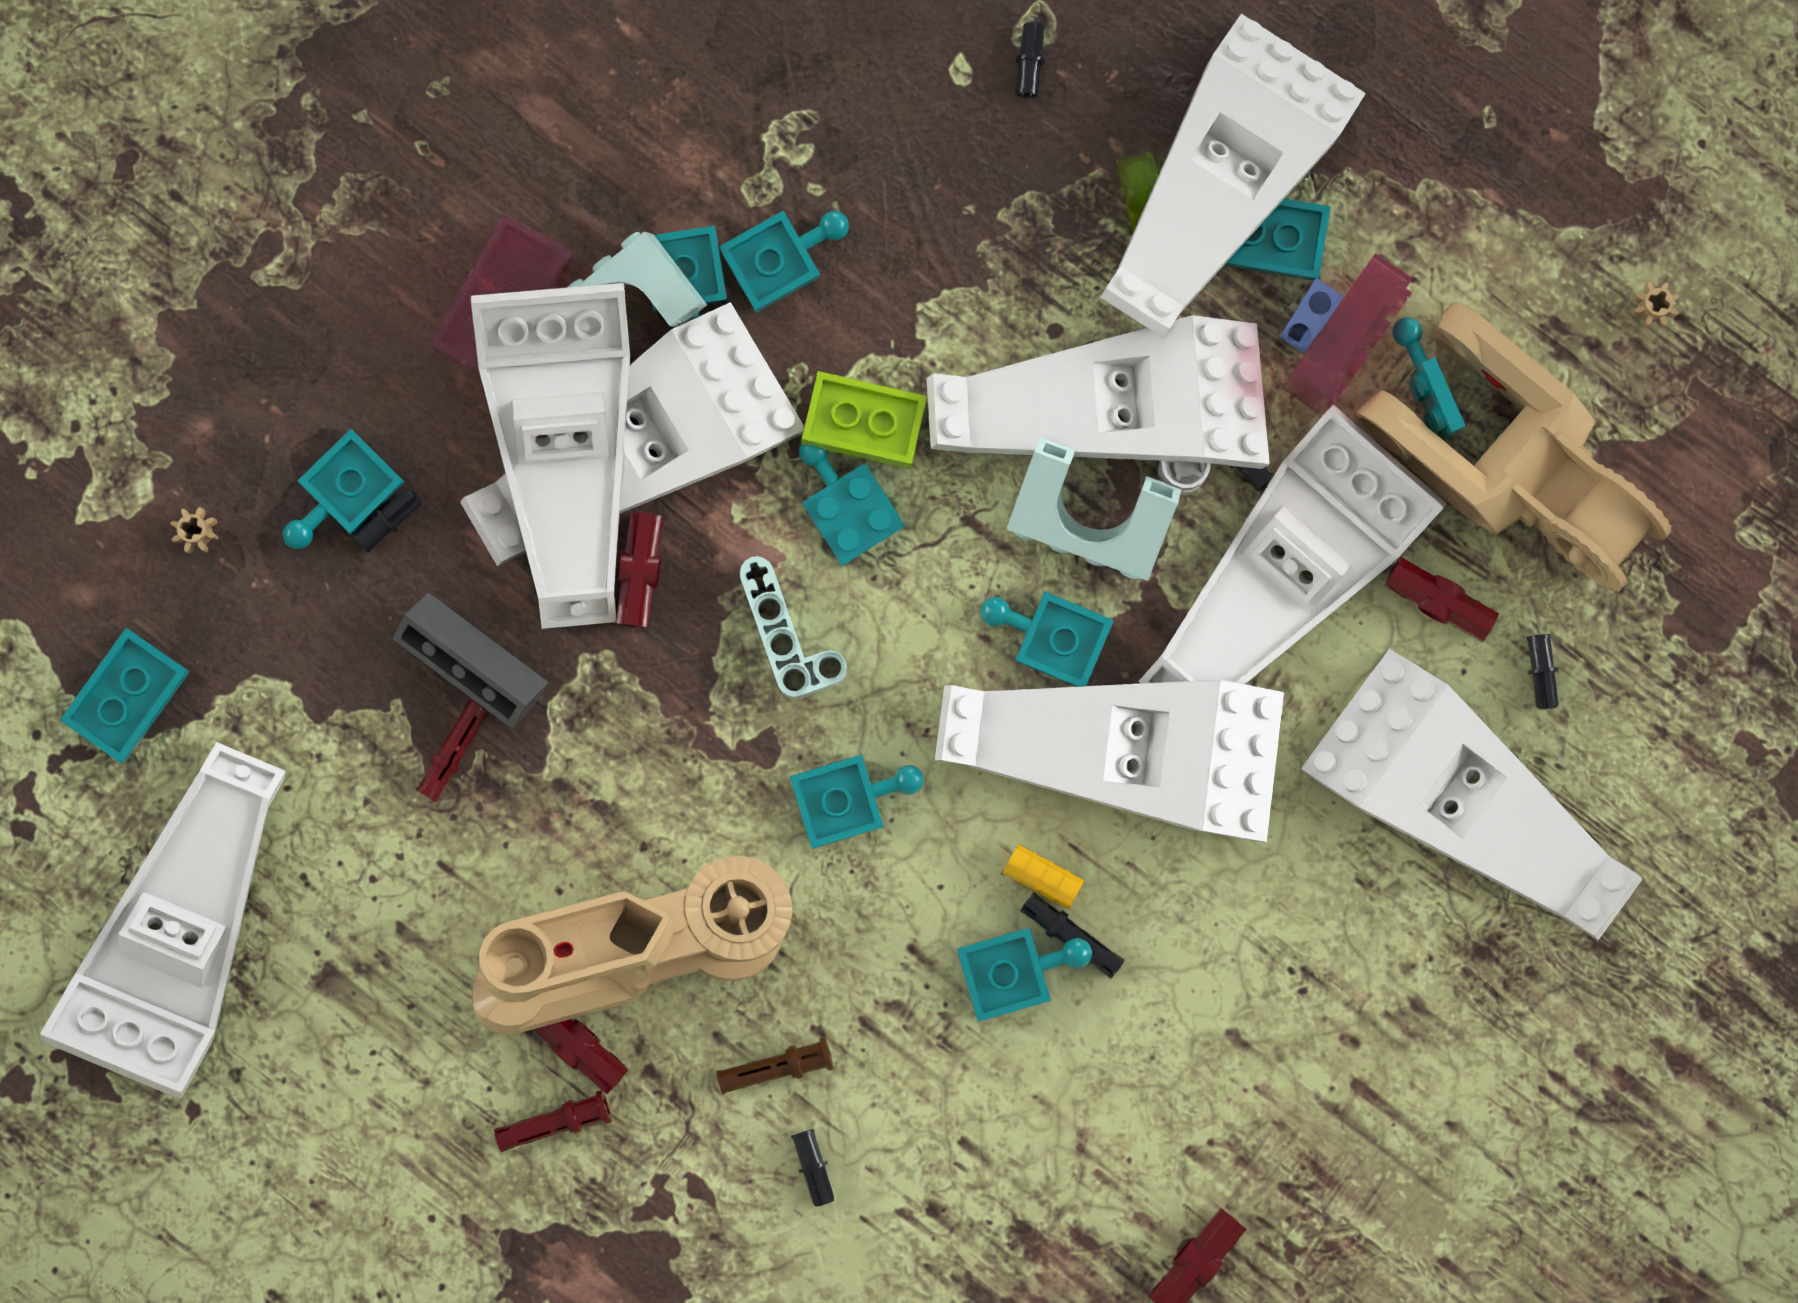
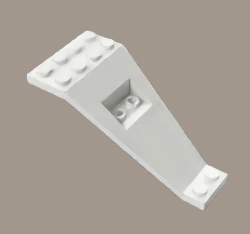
(1240, 150)
(556, 369)
(1178, 399)
(698, 403)
(1337, 512)
(1196, 754)
(1409, 755)
(143, 994)

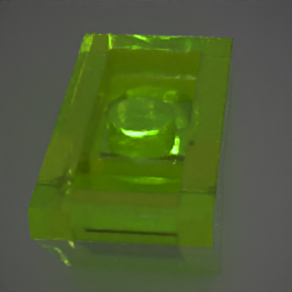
(1137, 180)

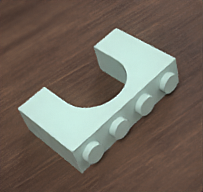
(652, 270)
(1127, 547)

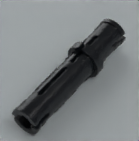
(1064, 929)

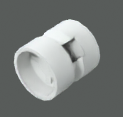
(1183, 474)

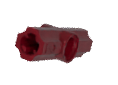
(639, 570)
(1441, 599)
(583, 1050)
(1198, 1260)

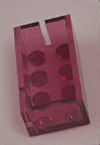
(510, 262)
(1342, 341)

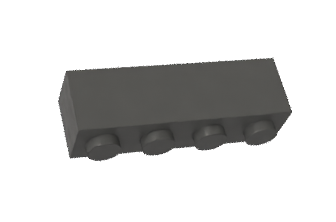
(469, 660)

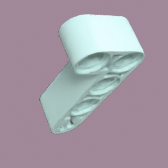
(783, 626)

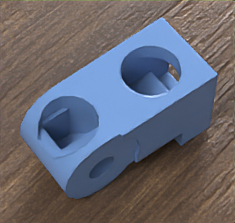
(1311, 316)

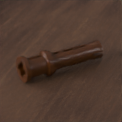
(793, 1062)

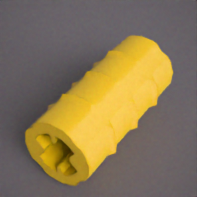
(1043, 876)

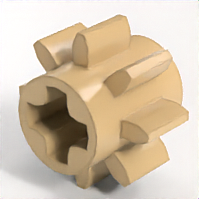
(1645, 305)
(191, 520)

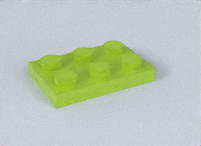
(864, 420)

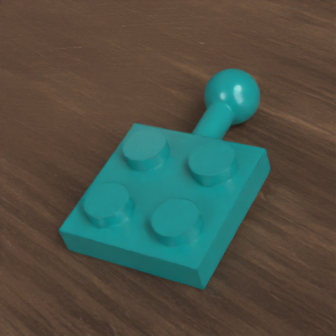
(773, 259)
(699, 260)
(1428, 382)
(348, 484)
(851, 510)
(1059, 639)
(841, 801)
(1008, 973)

